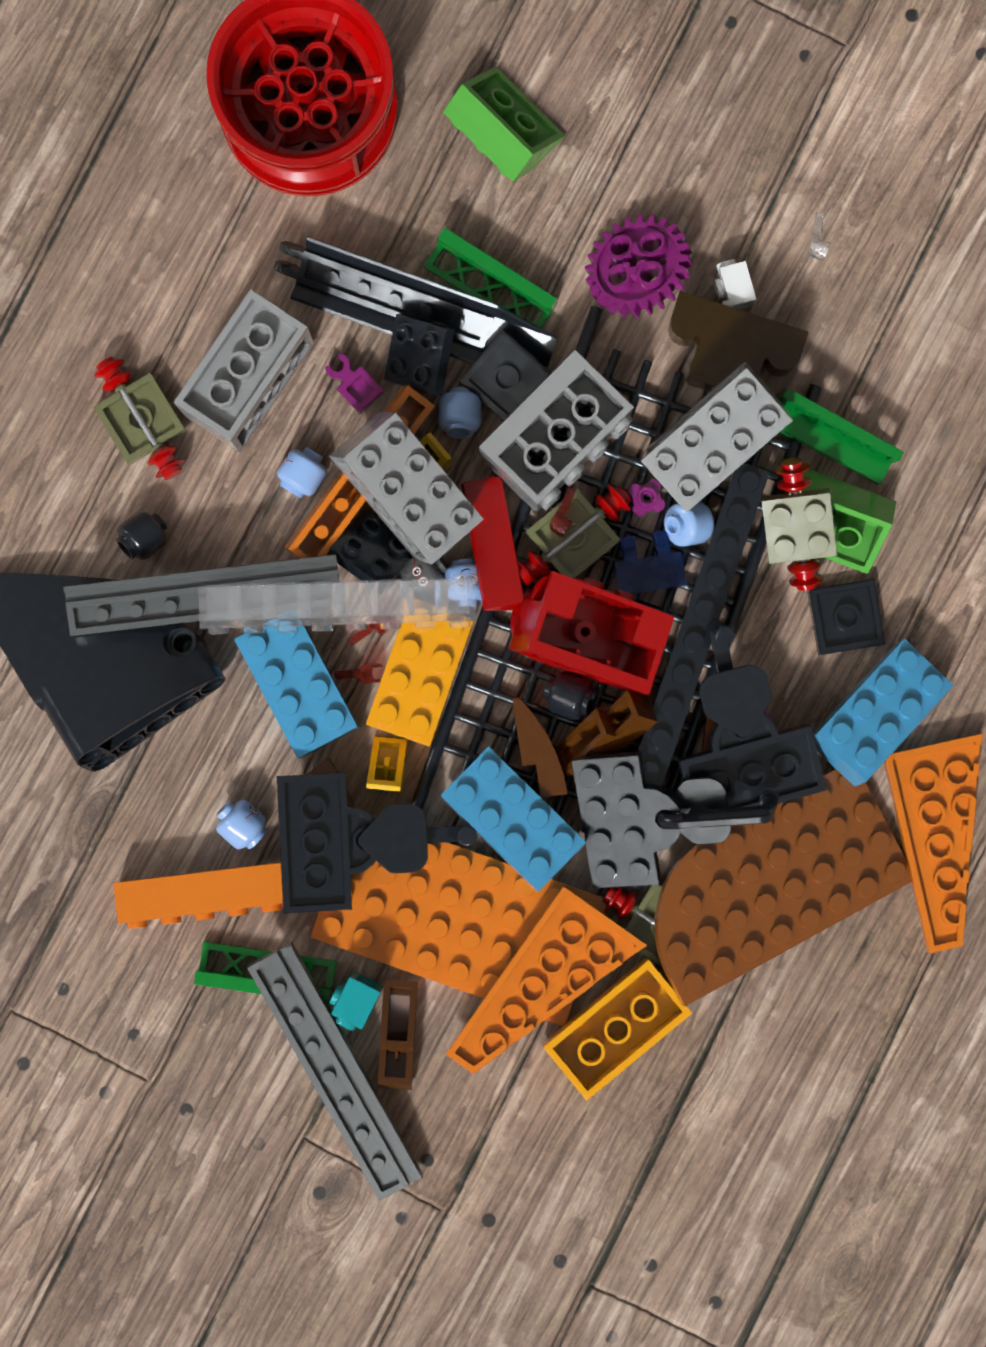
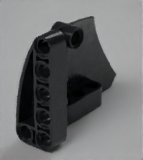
(99, 687)

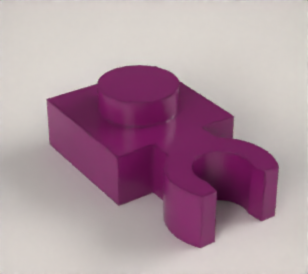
(356, 387)

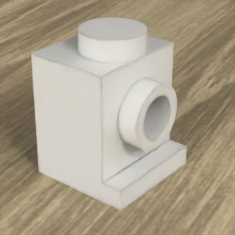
(734, 284)

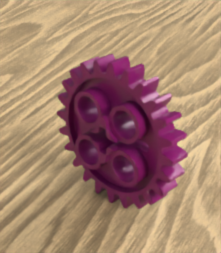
(639, 266)

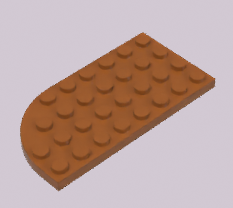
(774, 886)

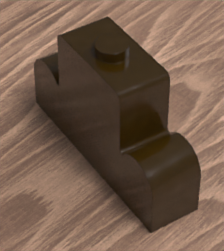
(729, 338)

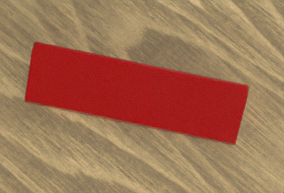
(494, 545)

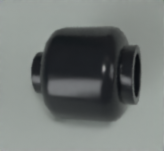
(141, 535)
(570, 695)

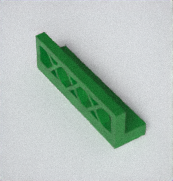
(490, 269)
(837, 438)
(243, 982)

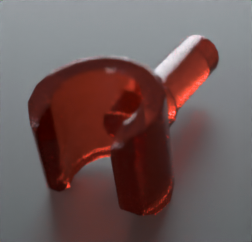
(560, 523)
(363, 633)
(363, 673)

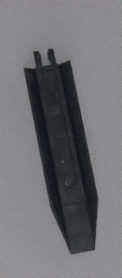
(376, 292)

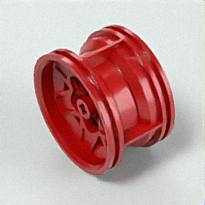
(262, 34)

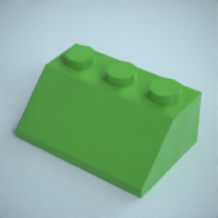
(503, 123)
(858, 518)

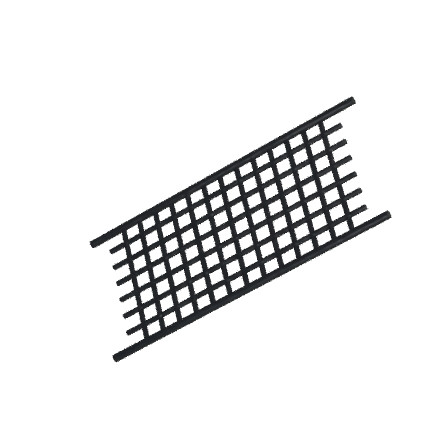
(519, 526)

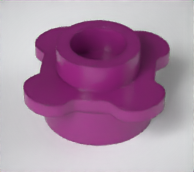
(641, 506)

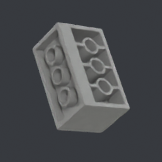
(245, 371)
(550, 411)
(716, 437)
(406, 487)

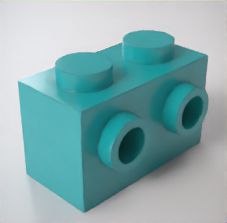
(355, 1001)

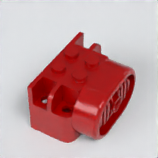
(590, 632)

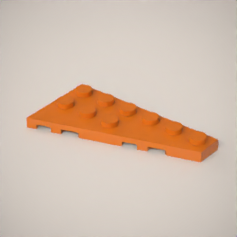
(936, 818)
(554, 965)

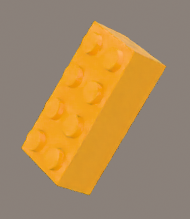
(418, 680)
(616, 1028)

